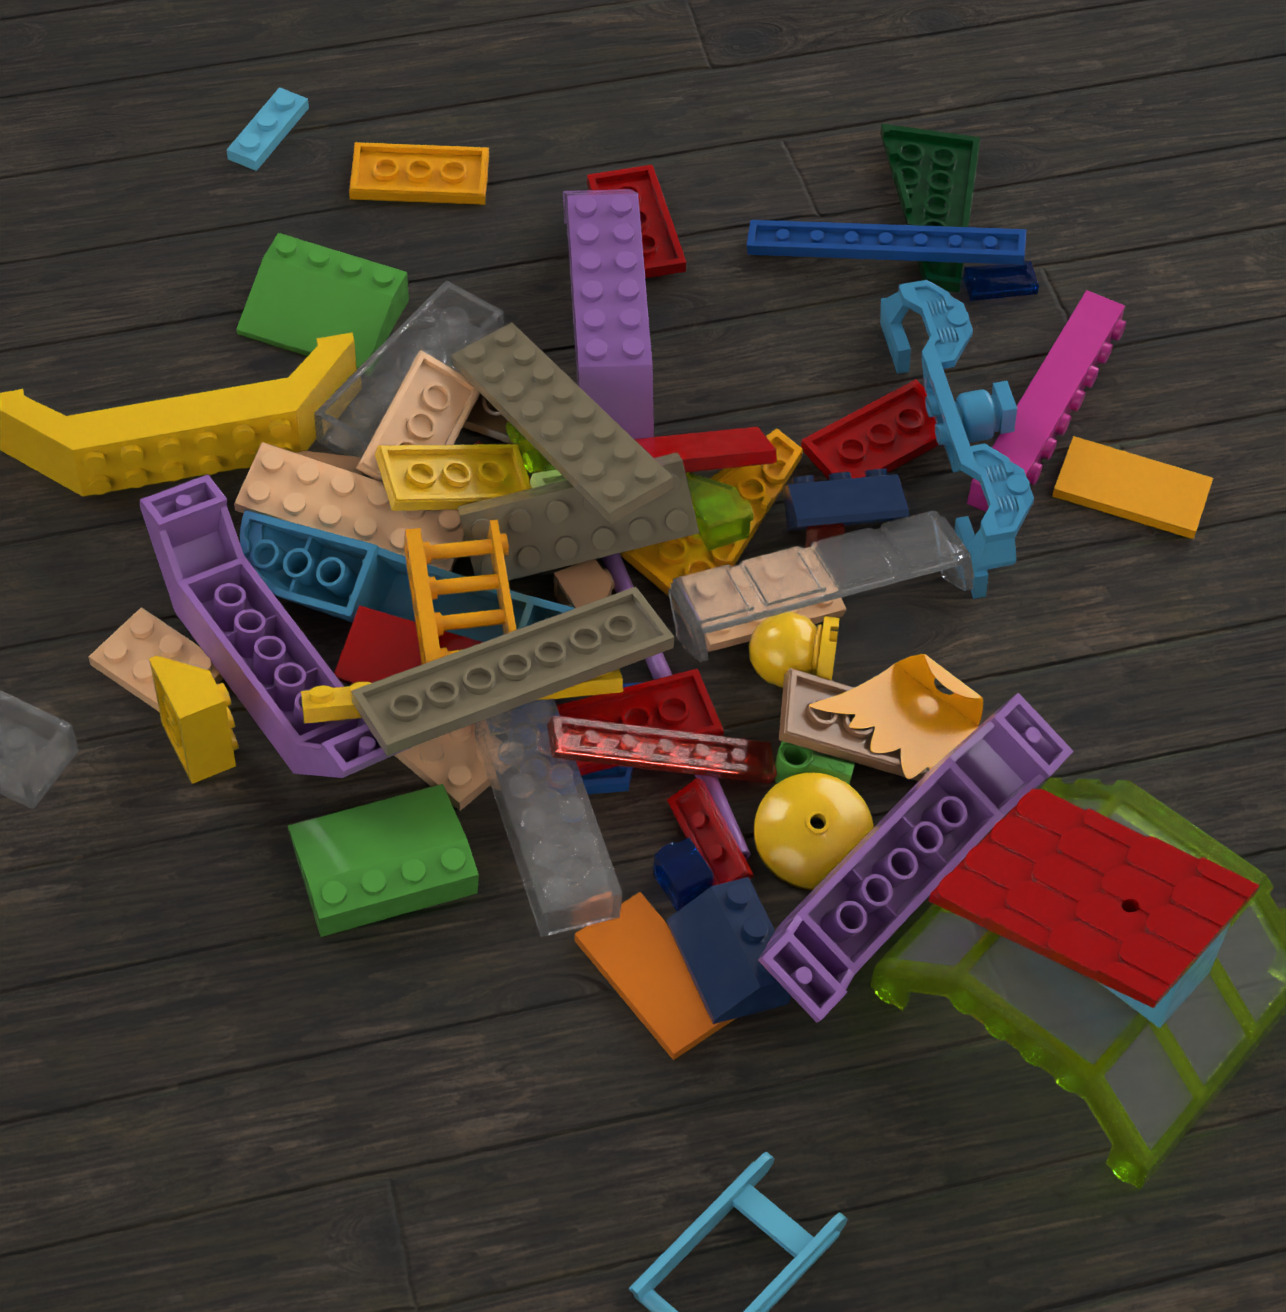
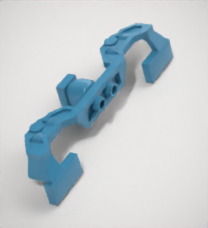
(968, 419)

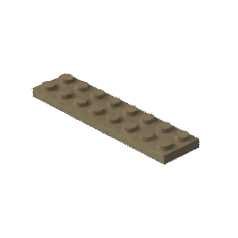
(563, 423)
(511, 670)

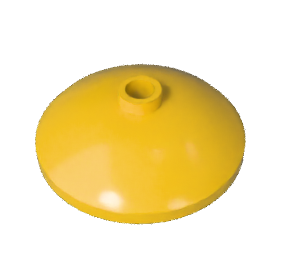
(790, 843)

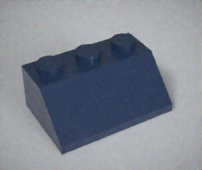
(844, 500)
(721, 946)

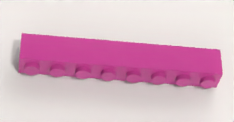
(1058, 387)

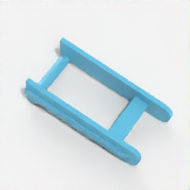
(763, 1214)

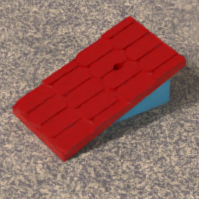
(1099, 900)

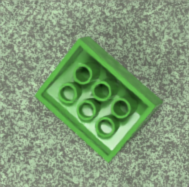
(320, 293)
(384, 859)

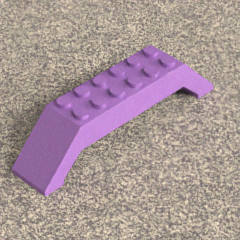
(611, 305)
(249, 631)
(909, 854)

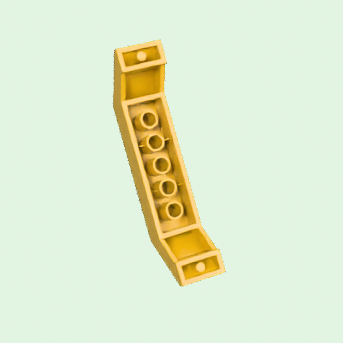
(176, 434)

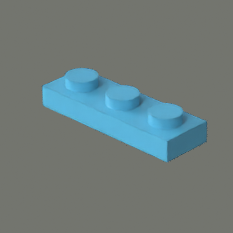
(267, 129)

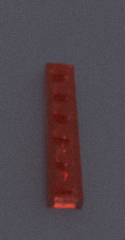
(660, 749)

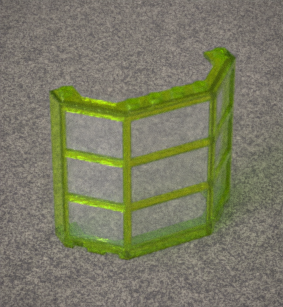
(1135, 1077)

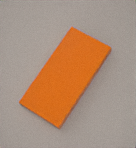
(649, 975)

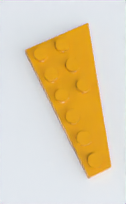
(689, 554)

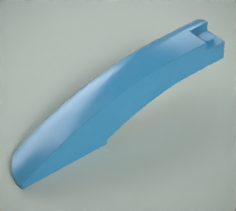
(341, 573)

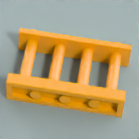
(426, 588)

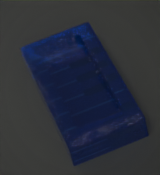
(1000, 281)

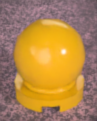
(793, 643)

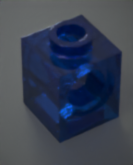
(682, 872)

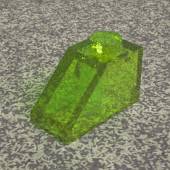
(719, 511)

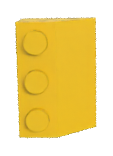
(195, 717)

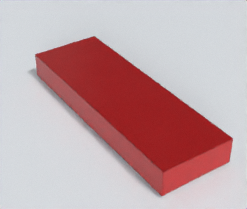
(709, 832)

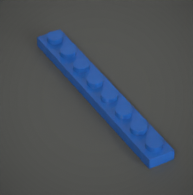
(887, 242)

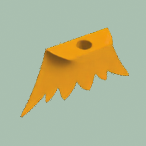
(911, 712)

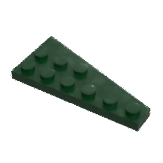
(934, 186)

